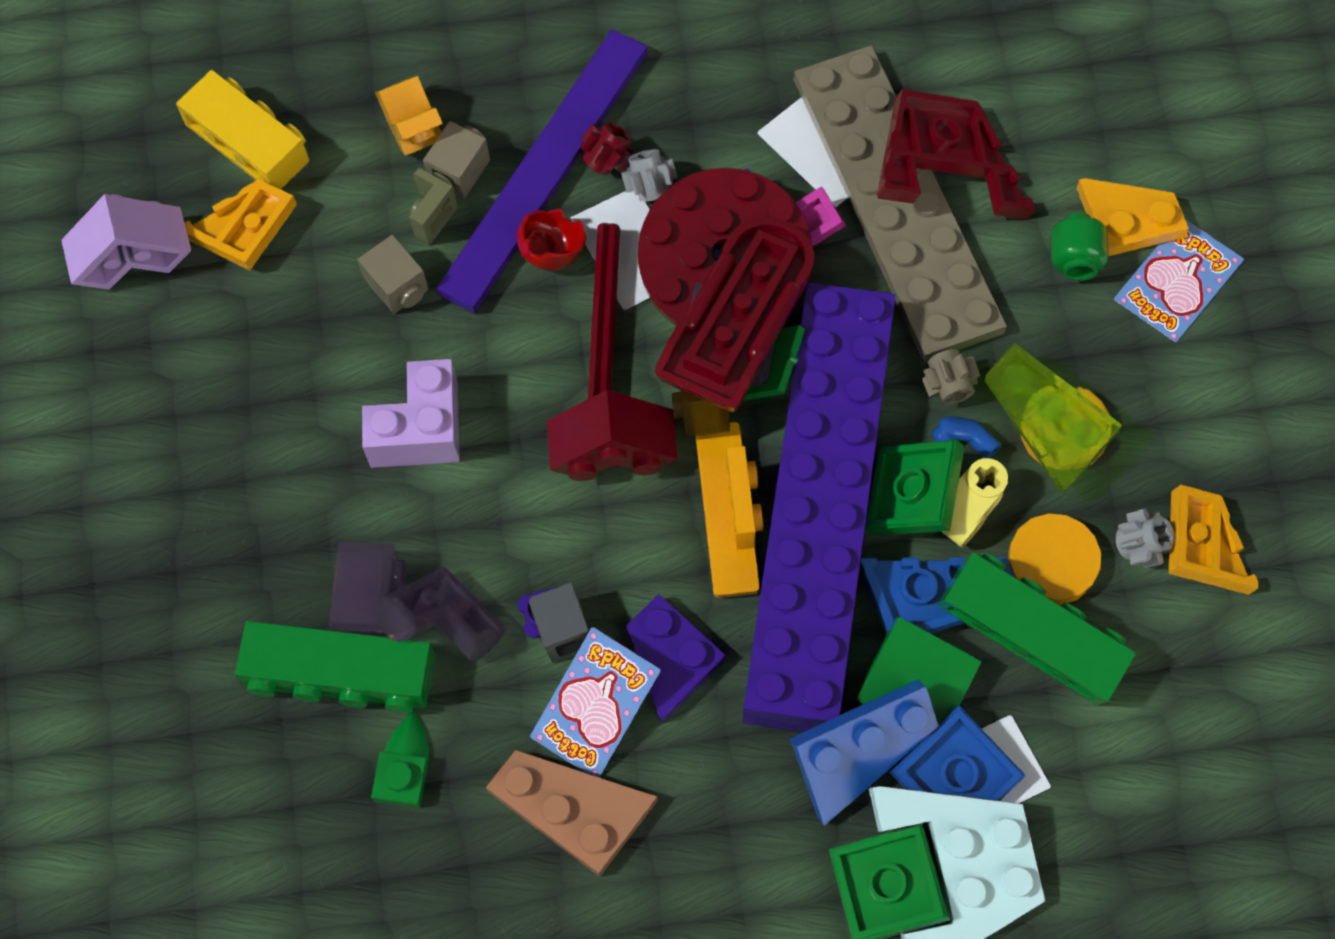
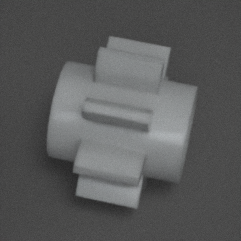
(648, 174)
(1144, 538)

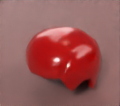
(550, 239)

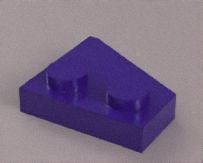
(676, 649)

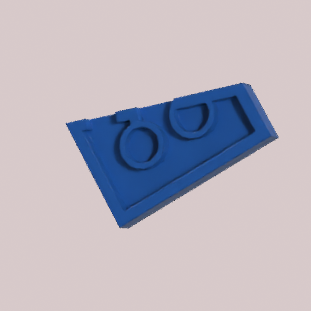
(913, 590)
(861, 745)

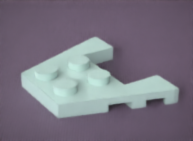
(979, 854)

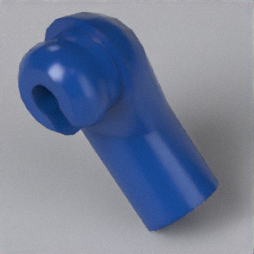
(967, 430)

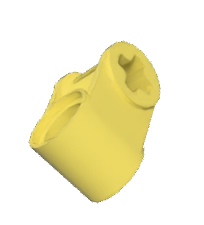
(973, 503)

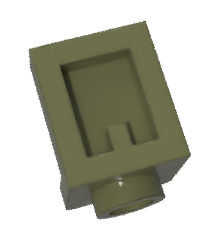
(433, 207)

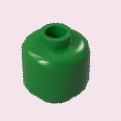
(1079, 246)

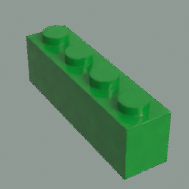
(1037, 628)
(335, 666)

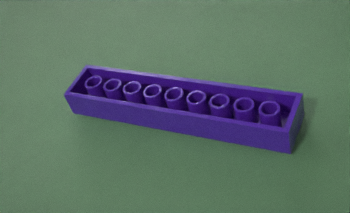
(819, 510)

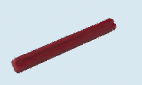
(604, 309)

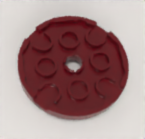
(694, 219)

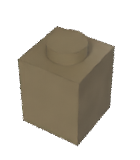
(459, 156)
(393, 275)

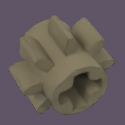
(951, 376)

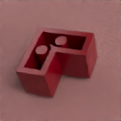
(609, 433)

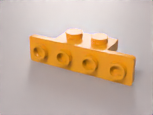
(729, 512)

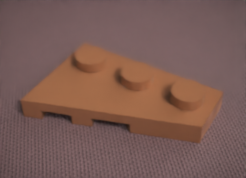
(572, 808)

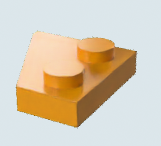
(244, 223)

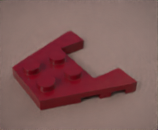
(949, 138)

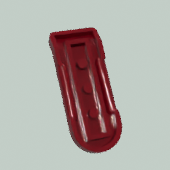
(738, 312)

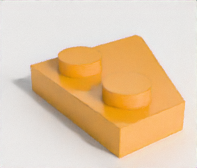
(1133, 214)
(1206, 542)

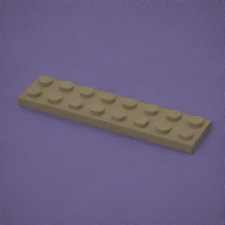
(913, 243)

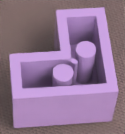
(122, 236)
(421, 429)

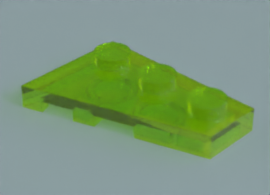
(1051, 415)

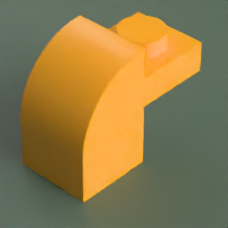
(410, 115)

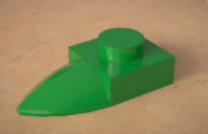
(403, 765)

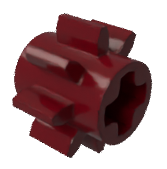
(606, 148)

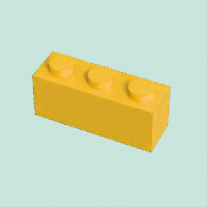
(243, 130)

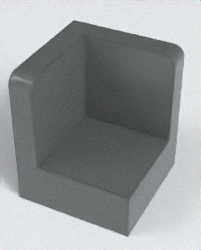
(560, 621)

